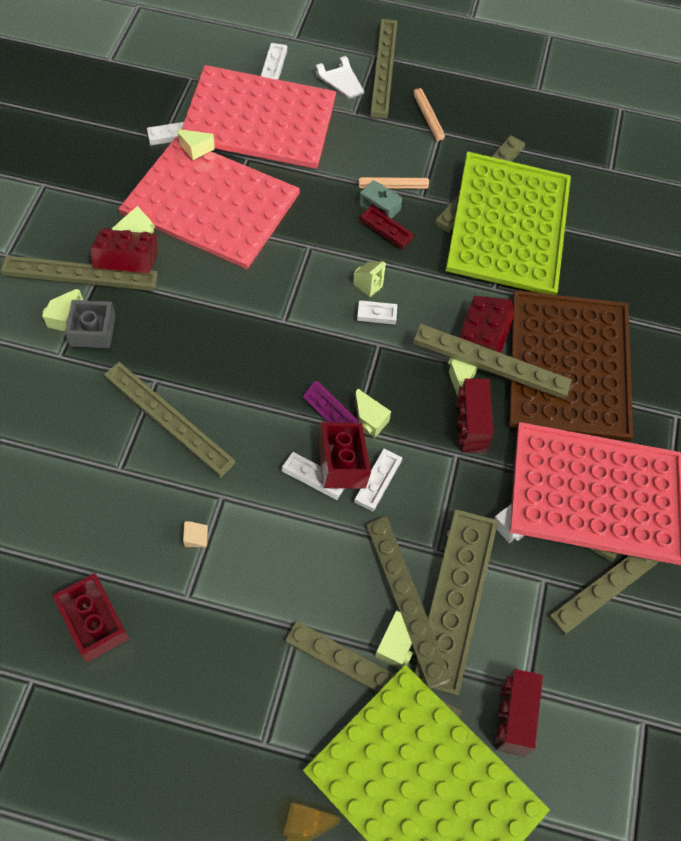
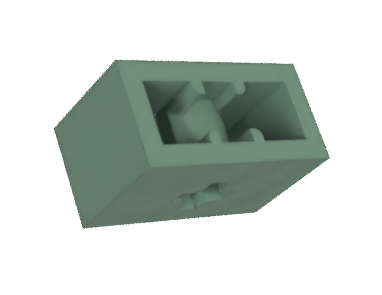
(381, 198)

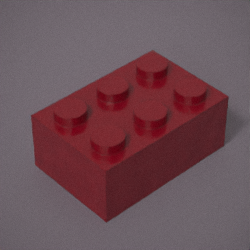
(124, 250)
(488, 322)
(474, 415)
(343, 455)
(90, 617)
(519, 712)

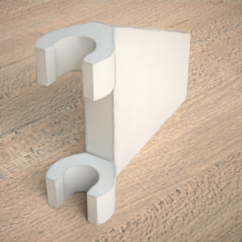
(341, 78)

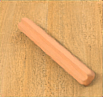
(429, 114)
(396, 183)

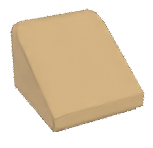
(195, 534)

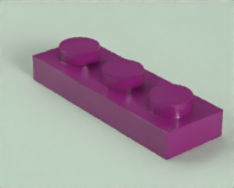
(328, 405)

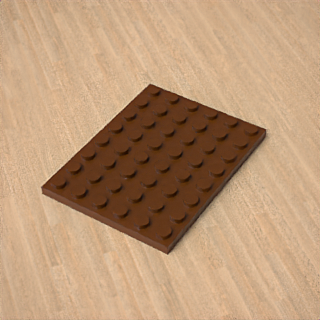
(581, 342)

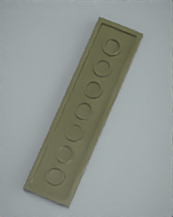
(460, 592)

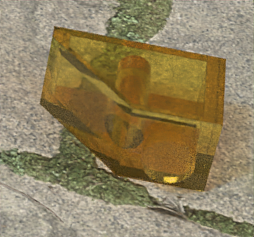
(307, 823)

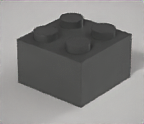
(90, 324)

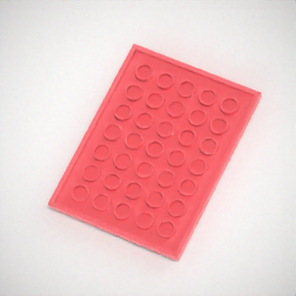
(261, 116)
(212, 203)
(597, 493)

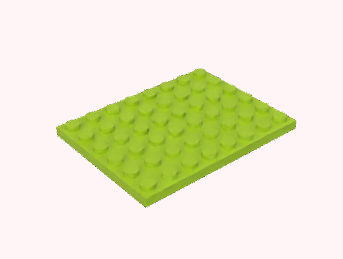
(509, 224)
(421, 773)

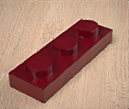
(386, 227)

